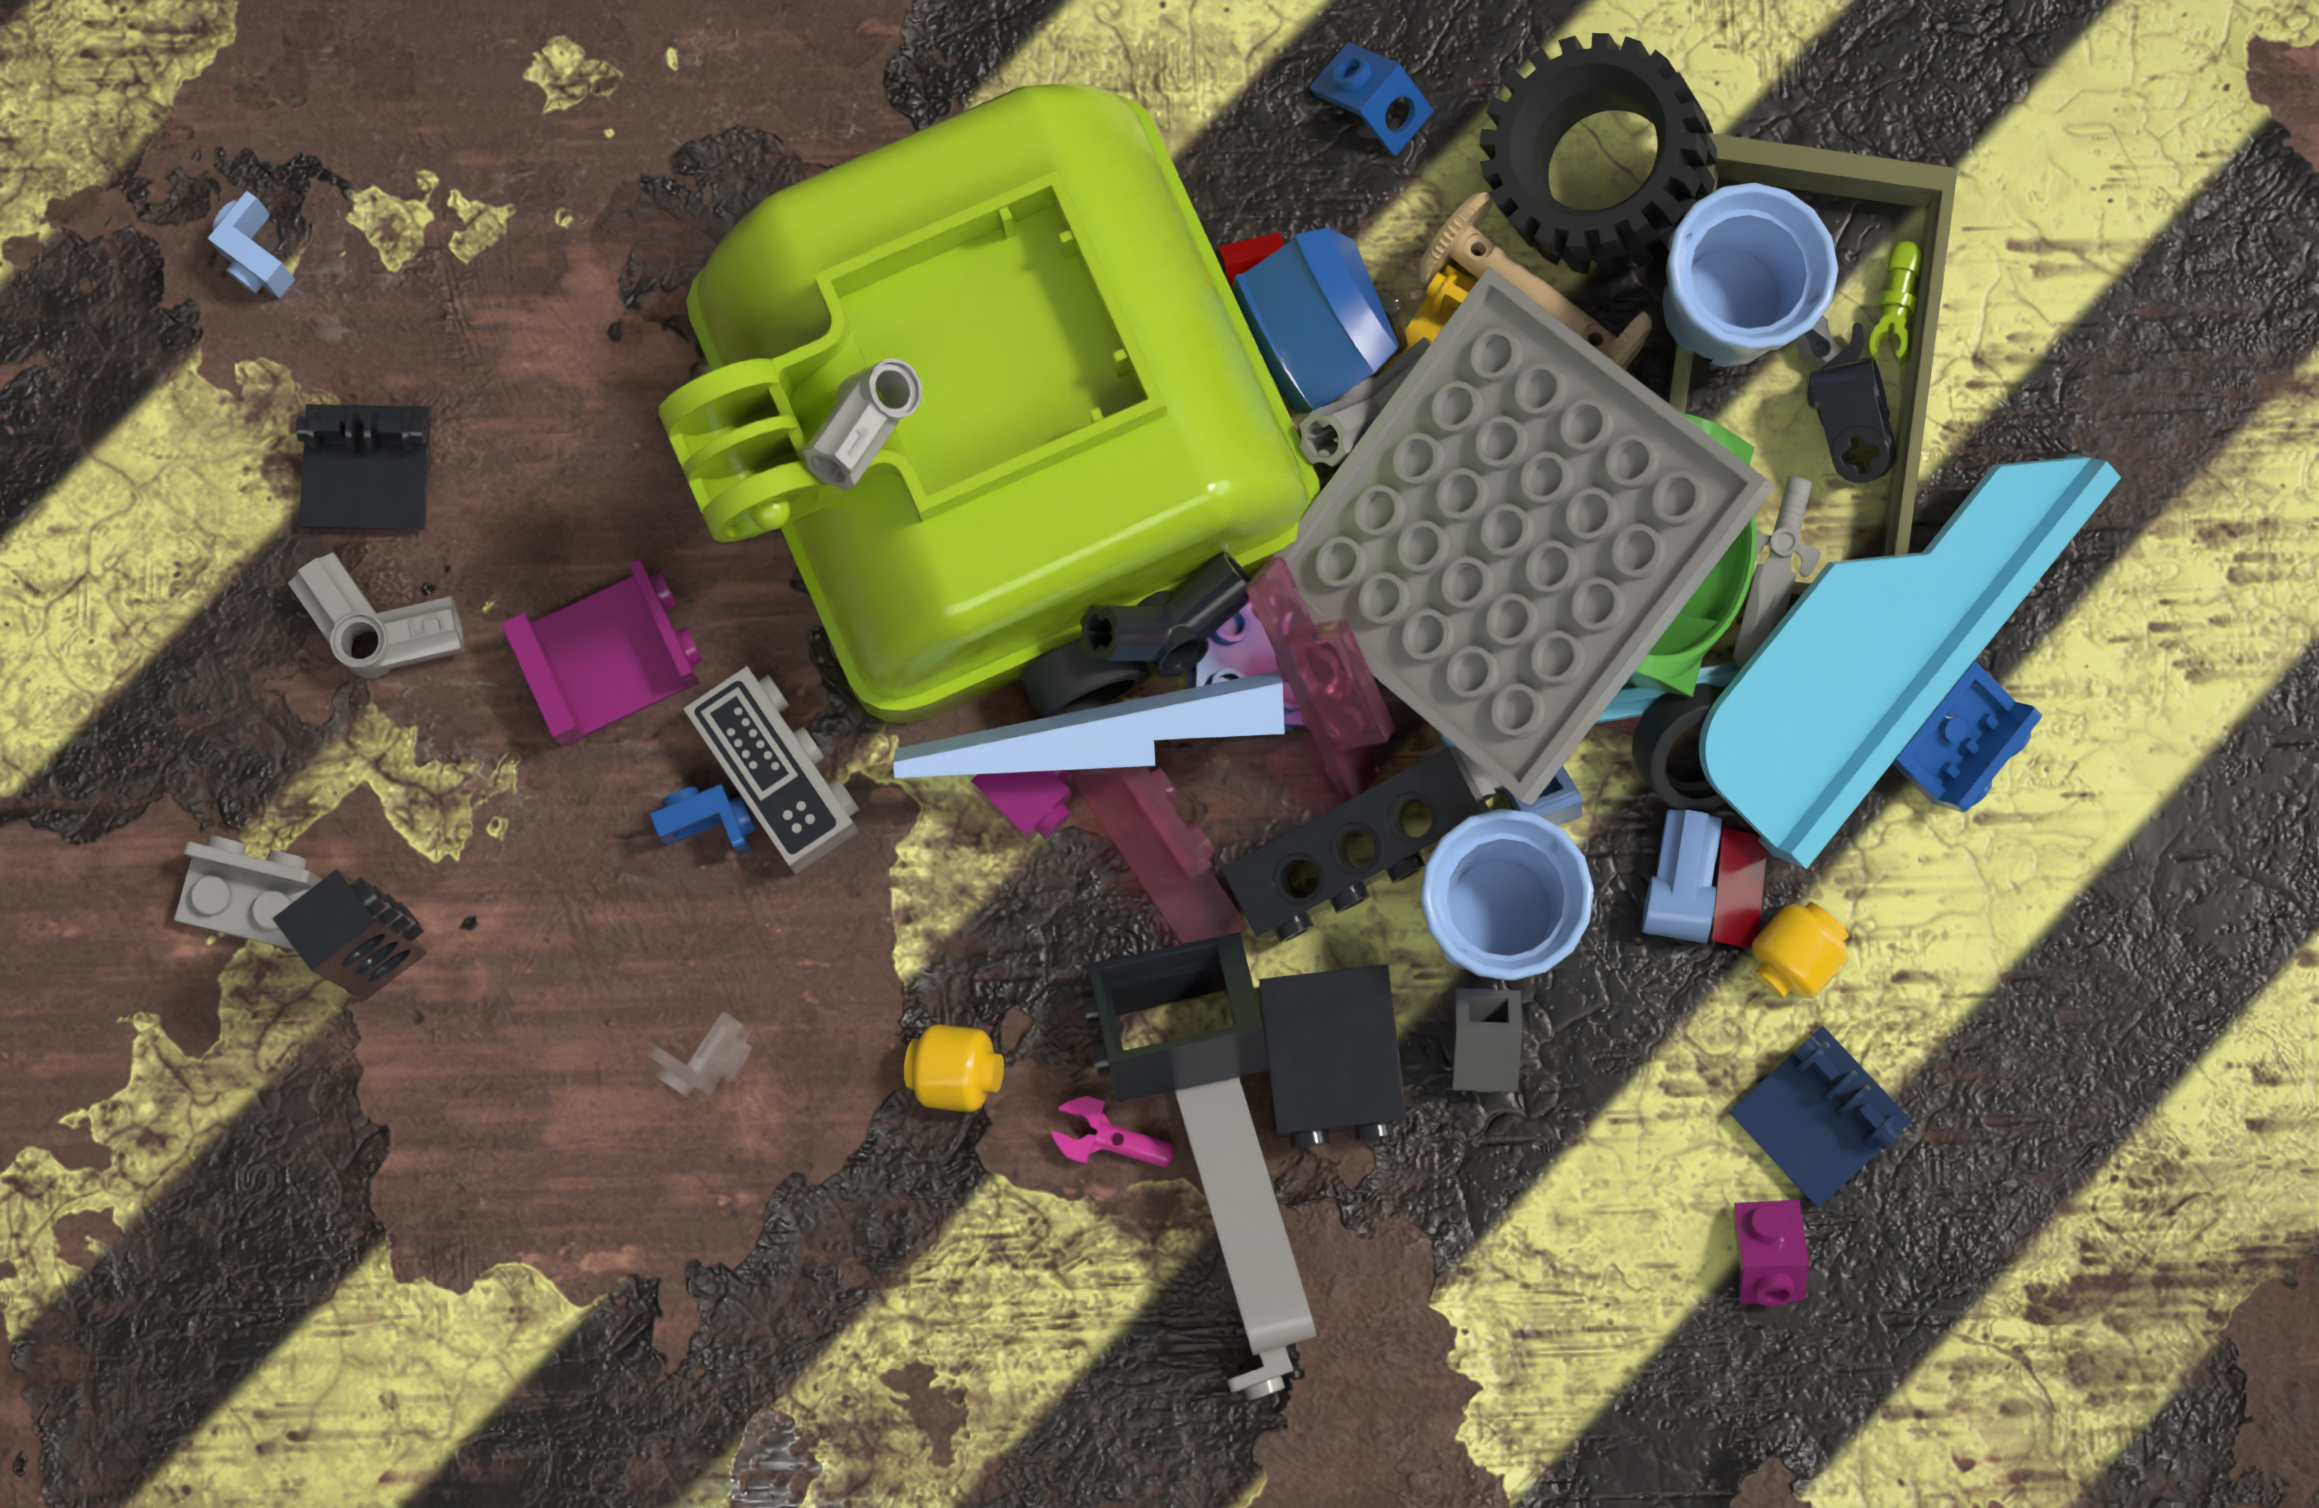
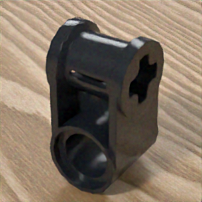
(1853, 405)

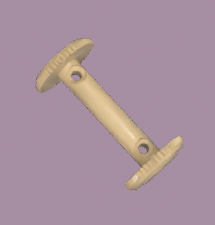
(1461, 235)

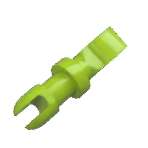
(1898, 300)

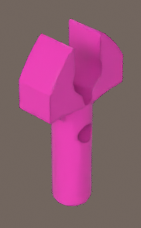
(1109, 1137)

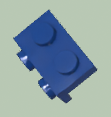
(1966, 741)

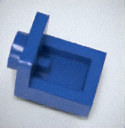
(693, 812)

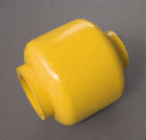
(1800, 951)
(953, 1068)

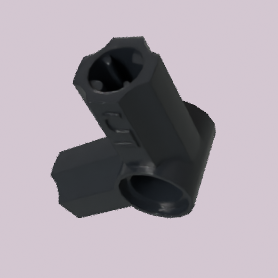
(1169, 624)

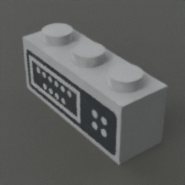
(774, 768)

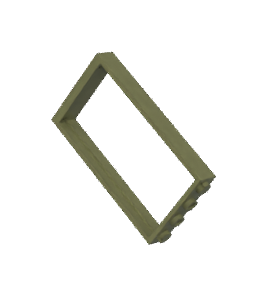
(1874, 180)

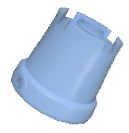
(1747, 273)
(1506, 894)

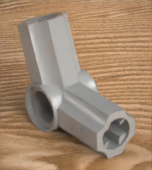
(1336, 428)
(344, 613)

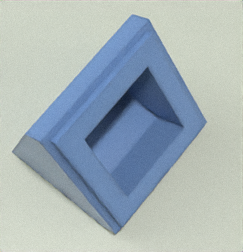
(1557, 803)

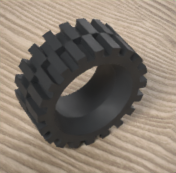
(1556, 99)

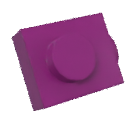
(1771, 1252)

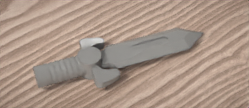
(1774, 578)

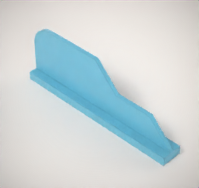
(1879, 651)

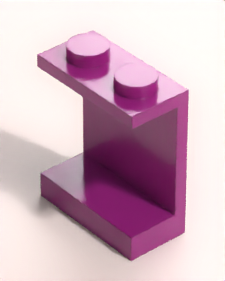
(605, 655)

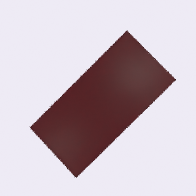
(1739, 888)

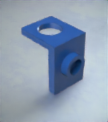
(1367, 87)

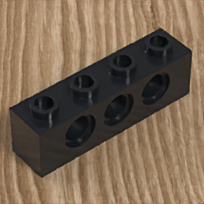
(1264, 876)
(352, 933)

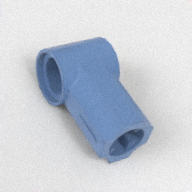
(1681, 894)

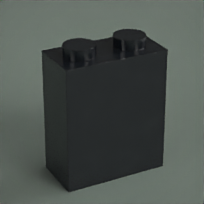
(1333, 1055)

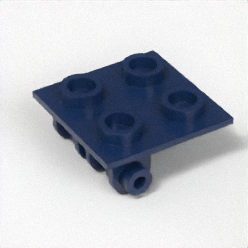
(1820, 1117)

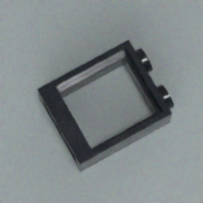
(1167, 977)

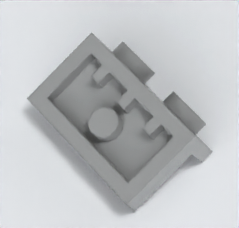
(241, 892)

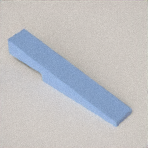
(1106, 734)

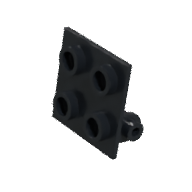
(364, 466)

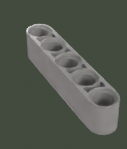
(1246, 1215)

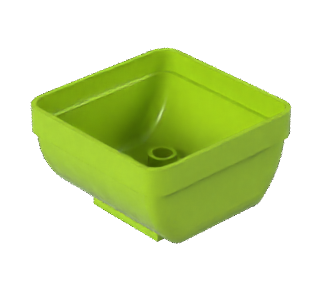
(1079, 409)

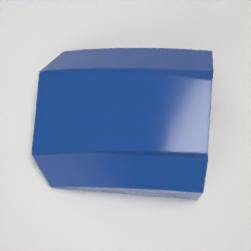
(1315, 318)

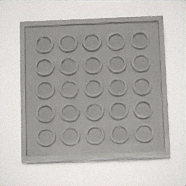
(1518, 533)

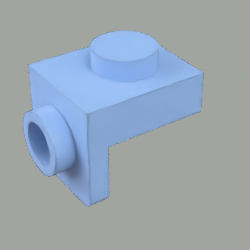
(249, 262)

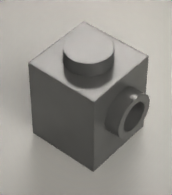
(1486, 1040)

